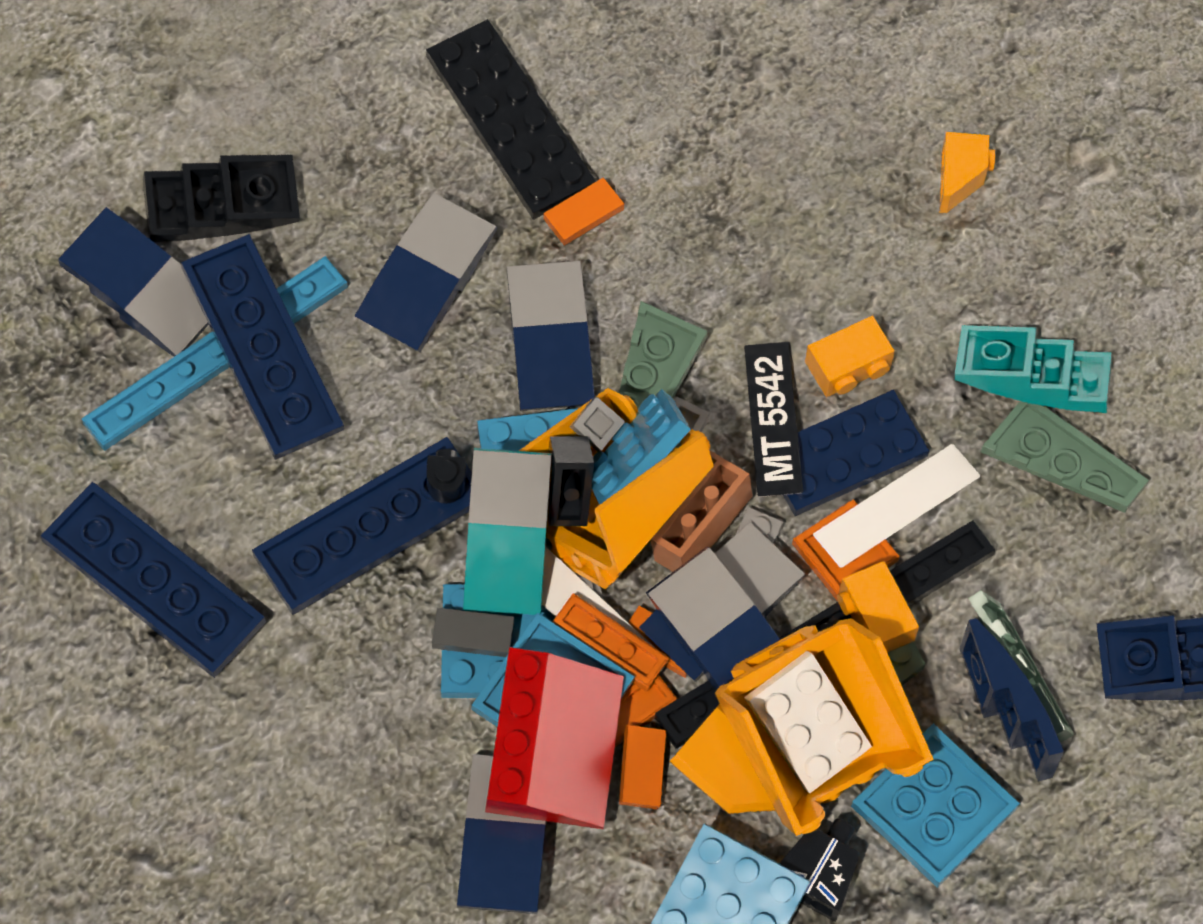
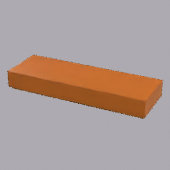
(611, 641)

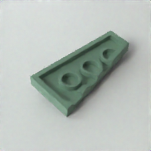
(659, 354)
(1059, 453)
(1000, 626)

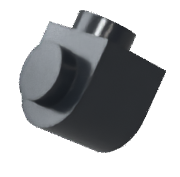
(446, 476)

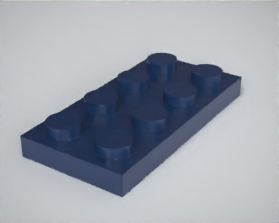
(855, 450)

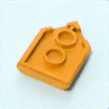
(721, 767)

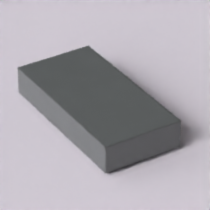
(472, 632)

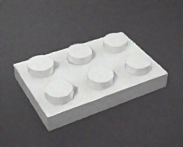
(808, 722)

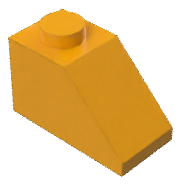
(963, 167)

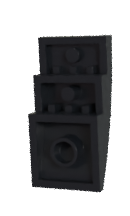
(221, 197)

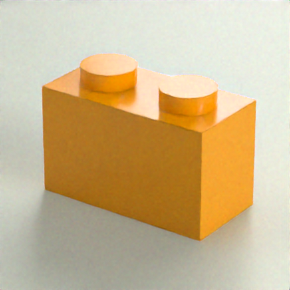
(850, 357)
(878, 605)

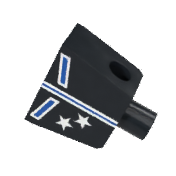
(827, 864)

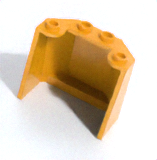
(635, 513)
(870, 690)

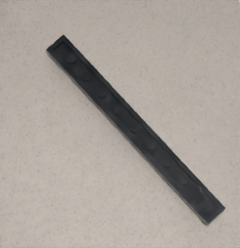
(915, 580)

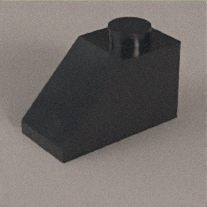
(570, 481)

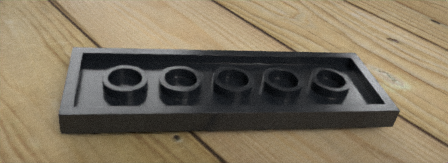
(510, 118)

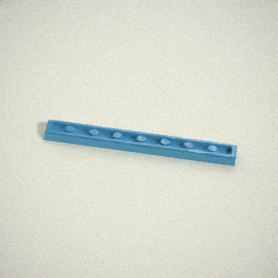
(201, 362)

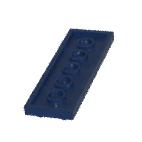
(262, 346)
(358, 532)
(153, 579)

